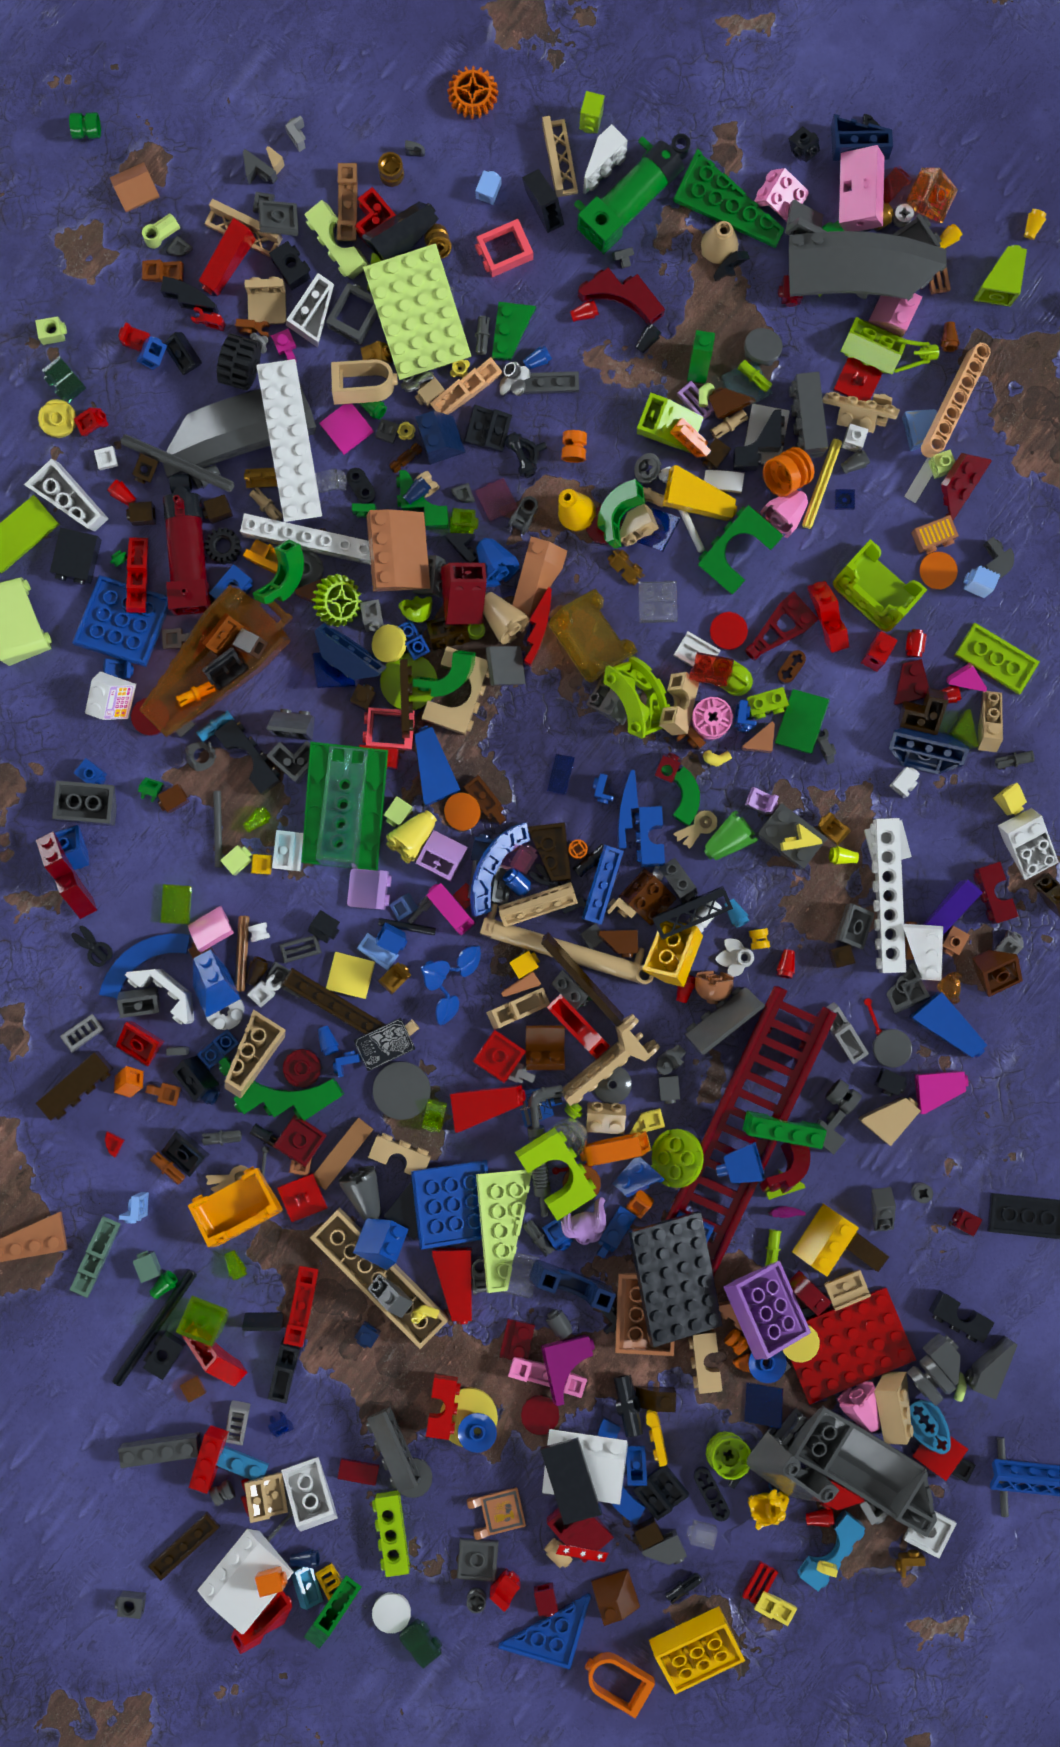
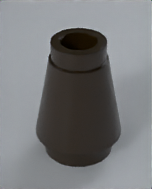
(256, 970)

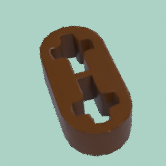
(794, 669)

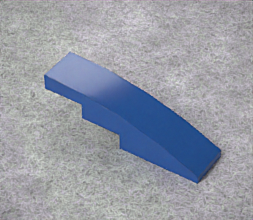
(628, 803)

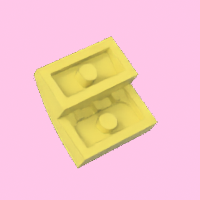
(350, 975)

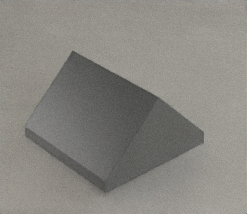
(854, 926)

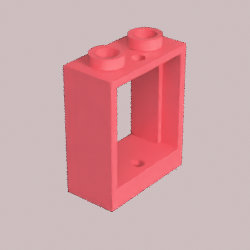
(510, 263)
(369, 720)

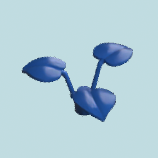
(436, 972)

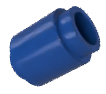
(517, 882)

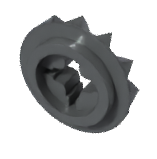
(643, 464)

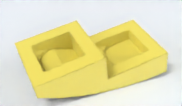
(775, 1608)

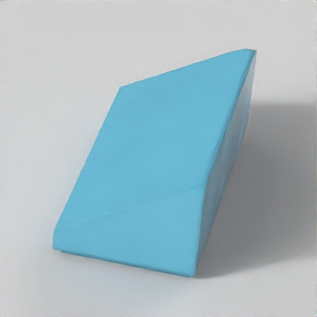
(306, 1587)

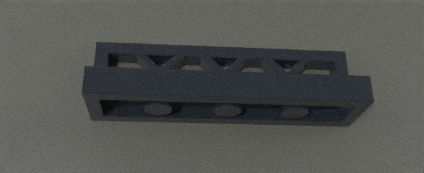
(690, 905)

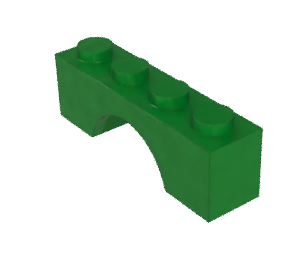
(799, 1133)

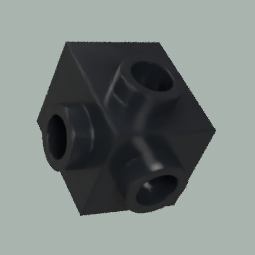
(804, 144)

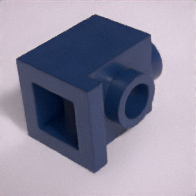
(367, 1335)

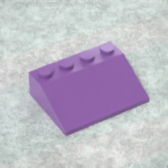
(767, 1310)

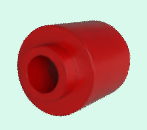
(915, 643)

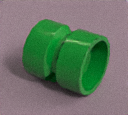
(85, 125)

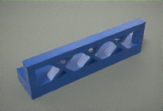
(602, 884)
(1024, 1472)

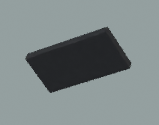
(1024, 1215)
(571, 1481)

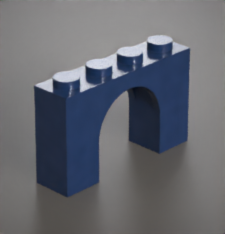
(551, 1277)

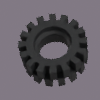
(228, 556)

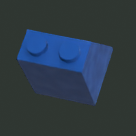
(213, 983)

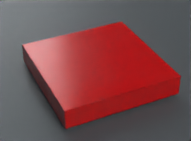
(499, 1056)

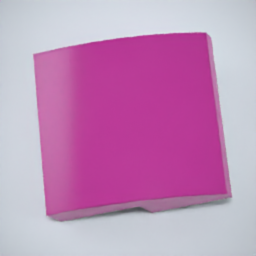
(346, 427)

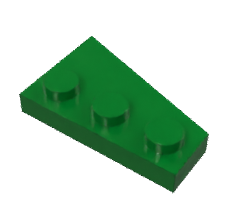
(510, 326)

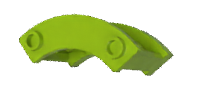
(622, 680)

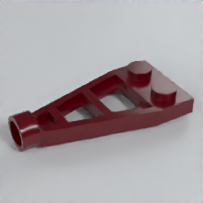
(797, 611)

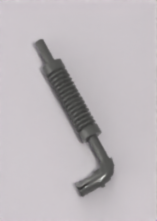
(540, 1174)

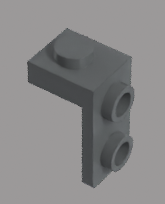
(679, 880)

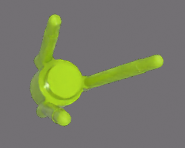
(927, 353)

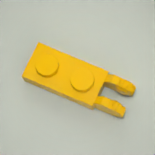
(657, 1437)

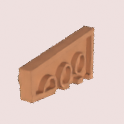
(34, 1240)

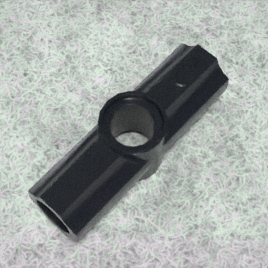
(628, 1406)

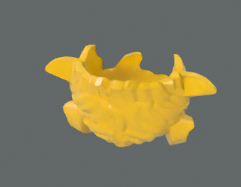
(768, 1508)

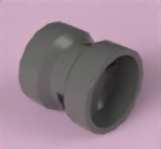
(222, 1492)
(476, 1605)

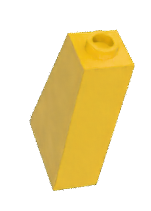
(696, 496)

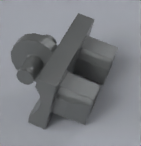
(670, 1060)

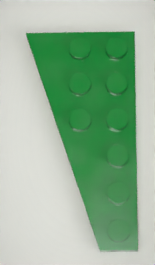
(721, 199)

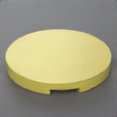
(471, 1401)

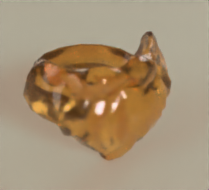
(951, 987)

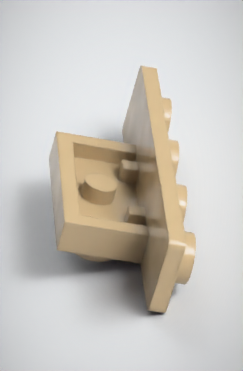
(859, 412)

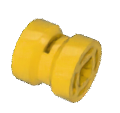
(759, 934)

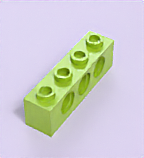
(391, 1565)

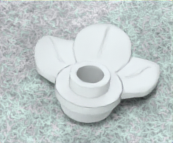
(732, 957)

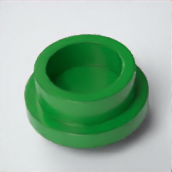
(118, 558)

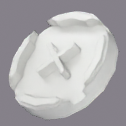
(391, 1612)

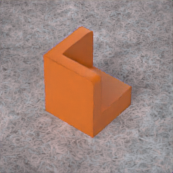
(128, 1081)

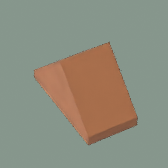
(761, 741)

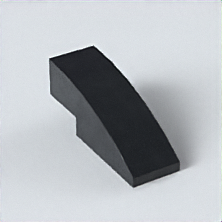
(187, 295)
(284, 1372)

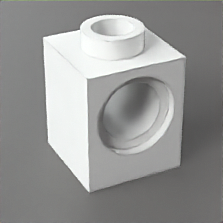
(854, 438)

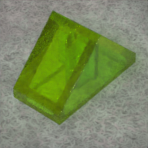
(964, 730)

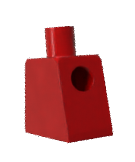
(879, 650)

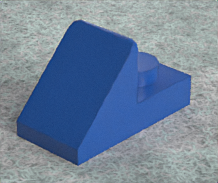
(636, 1466)

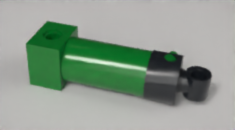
(605, 218)

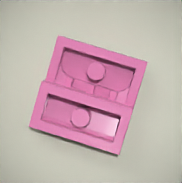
(210, 929)

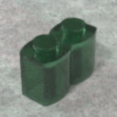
(64, 380)
(420, 1642)

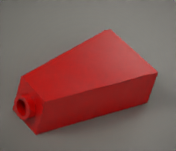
(227, 257)
(478, 1106)
(455, 1276)

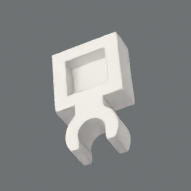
(264, 991)

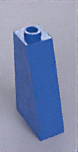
(435, 772)
(947, 1023)

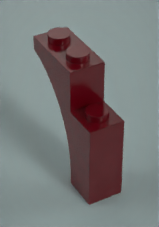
(632, 294)
(66, 879)

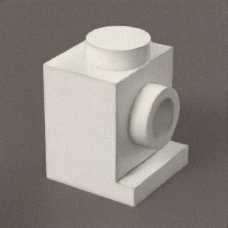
(905, 781)

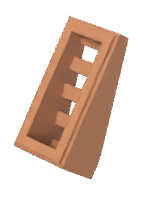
(525, 983)

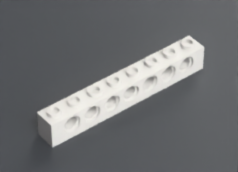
(309, 538)
(895, 904)

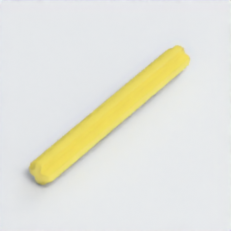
(822, 483)

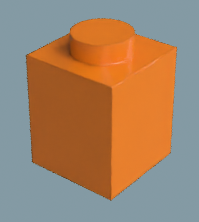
(271, 1581)

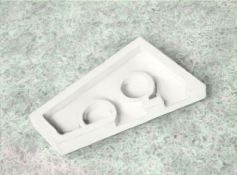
(927, 949)

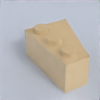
(894, 1408)

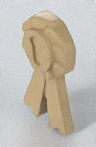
(704, 822)
(225, 1180)

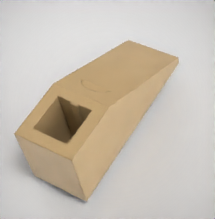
(990, 722)

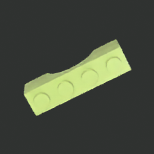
(323, 221)

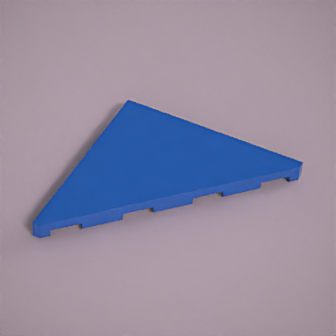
(553, 1637)

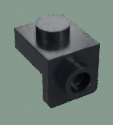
(581, 902)
(612, 1316)

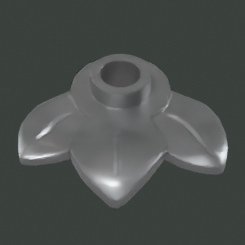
(514, 379)
(411, 383)

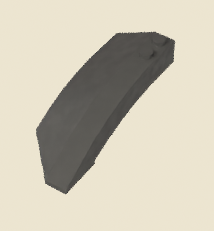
(861, 264)
(225, 431)
(866, 1468)

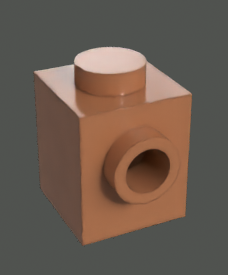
(954, 941)

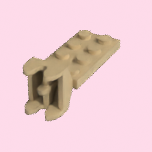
(610, 1060)

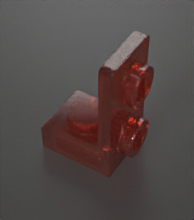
(894, 183)

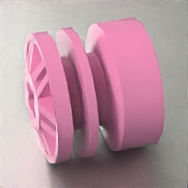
(711, 730)

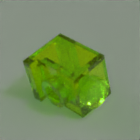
(463, 521)

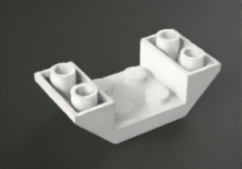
(183, 1009)

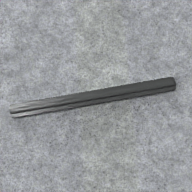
(177, 463)

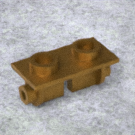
(260, 477)
(620, 561)

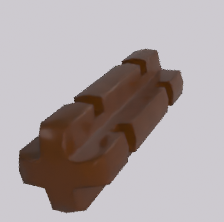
(405, 458)

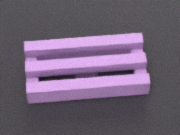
(691, 407)

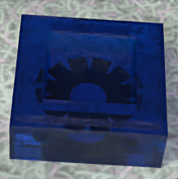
(844, 499)

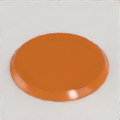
(938, 570)
(462, 811)

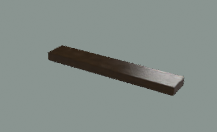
(582, 979)
(331, 1002)

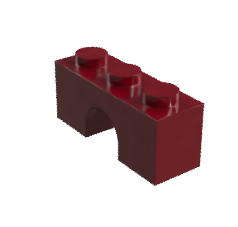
(988, 878)

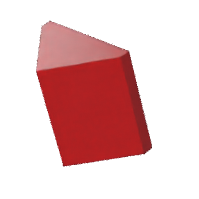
(139, 1043)

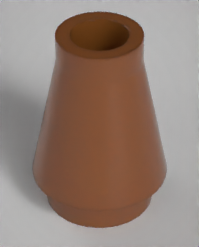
(949, 338)

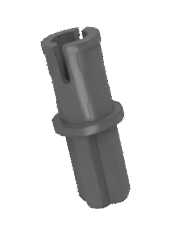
(482, 335)
(1014, 759)
(221, 1137)
(538, 1238)

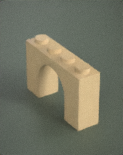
(459, 718)

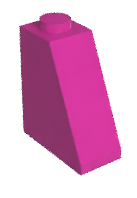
(450, 908)
(938, 1088)

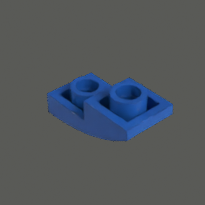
(414, 642)
(218, 1049)

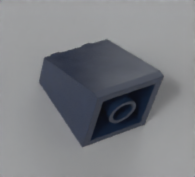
(439, 436)

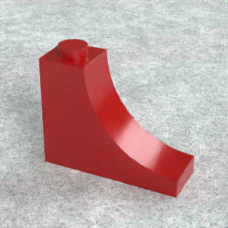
(217, 1361)

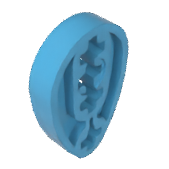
(940, 1430)

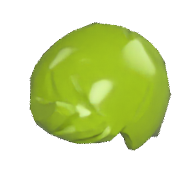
(416, 610)

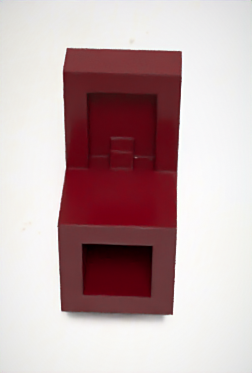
(809, 1293)

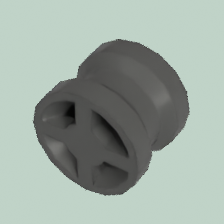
(918, 1190)

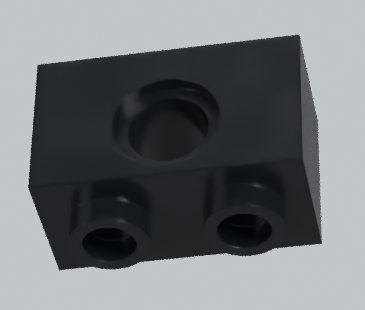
(293, 276)
(173, 1348)

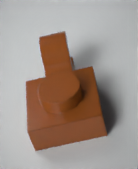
(247, 327)
(166, 1094)

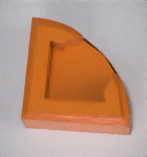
(742, 1362)

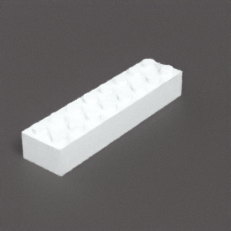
(289, 440)

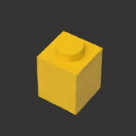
(525, 964)

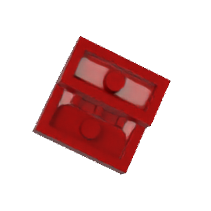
(941, 1464)

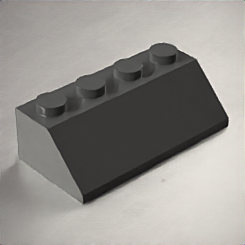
(394, 1450)

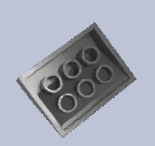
(723, 1020)

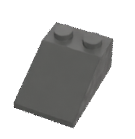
(292, 725)
(991, 1368)

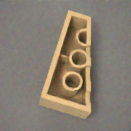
(253, 1053)

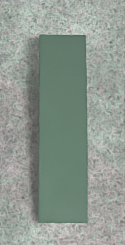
(95, 1257)

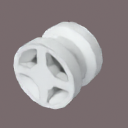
(899, 218)
(258, 932)

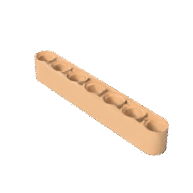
(960, 390)

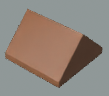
(134, 187)

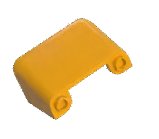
(235, 1208)

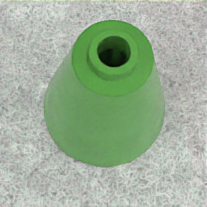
(730, 837)

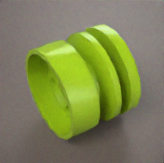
(729, 1466)

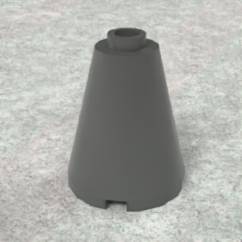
(362, 1191)

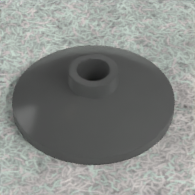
(616, 1094)

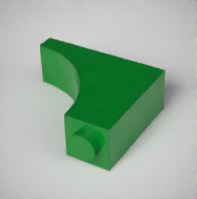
(332, 1612)

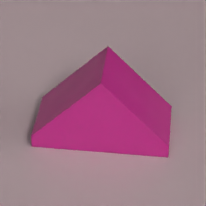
(967, 678)

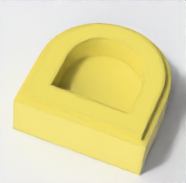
(827, 1568)

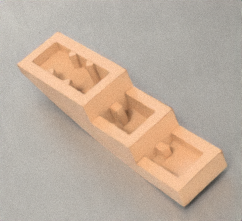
(467, 387)

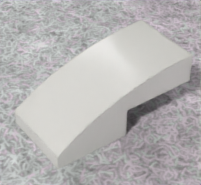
(725, 480)

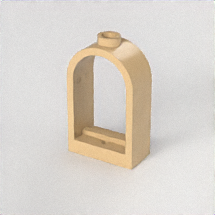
(361, 394)

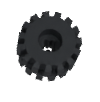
(238, 362)

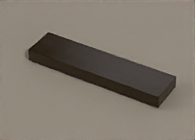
(184, 1546)

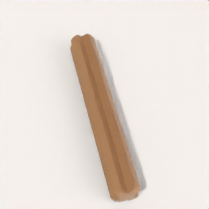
(241, 954)

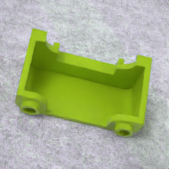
(876, 589)

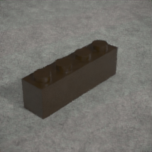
(74, 1086)

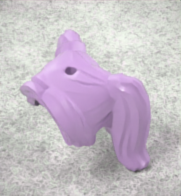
(586, 1226)

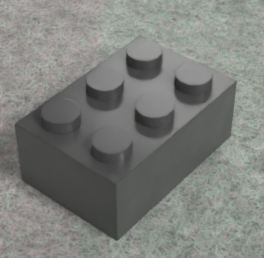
(783, 825)

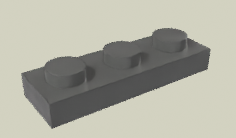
(552, 382)

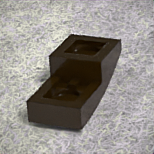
(867, 1252)

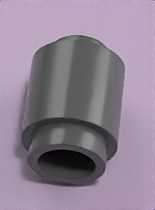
(559, 1323)

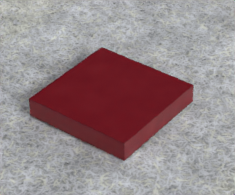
(299, 1140)

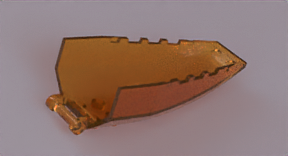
(193, 656)

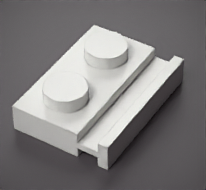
(690, 646)
(288, 850)

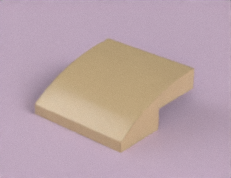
(265, 1497)

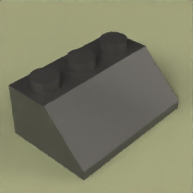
(84, 803)

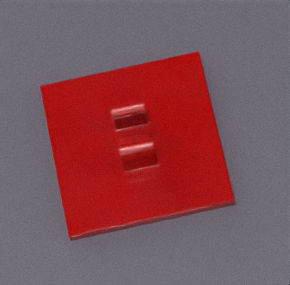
(858, 379)
(302, 1197)

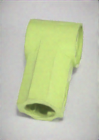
(162, 229)

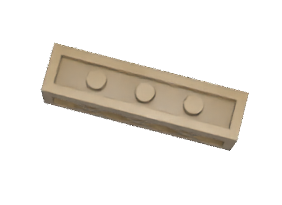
(553, 156)
(229, 213)
(537, 904)

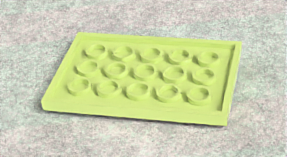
(417, 311)

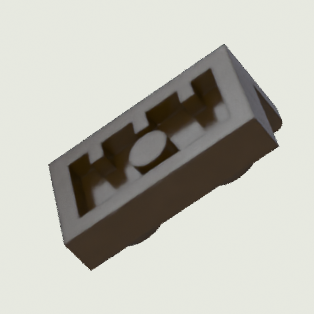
(446, 635)

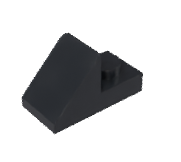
(459, 542)

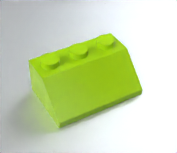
(873, 346)

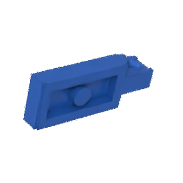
(615, 1230)

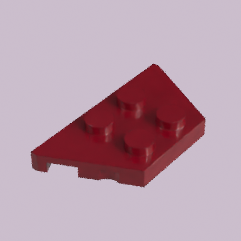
(962, 480)

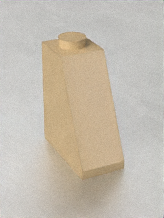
(891, 1119)

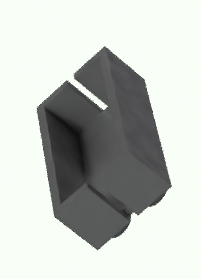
(809, 414)

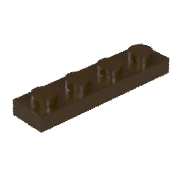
(406, 690)

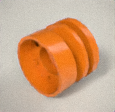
(788, 471)

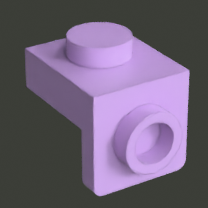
(761, 801)

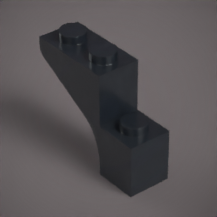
(770, 440)

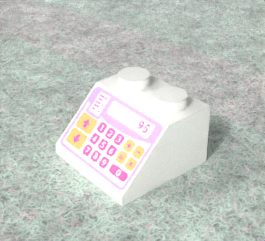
(110, 697)

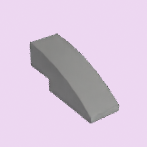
(846, 1036)

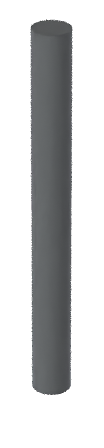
(217, 828)
(1003, 1494)

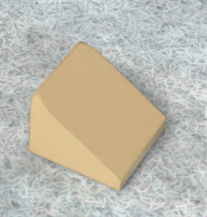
(275, 159)

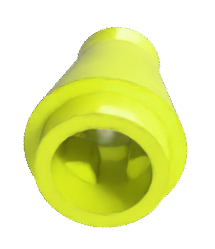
(842, 856)

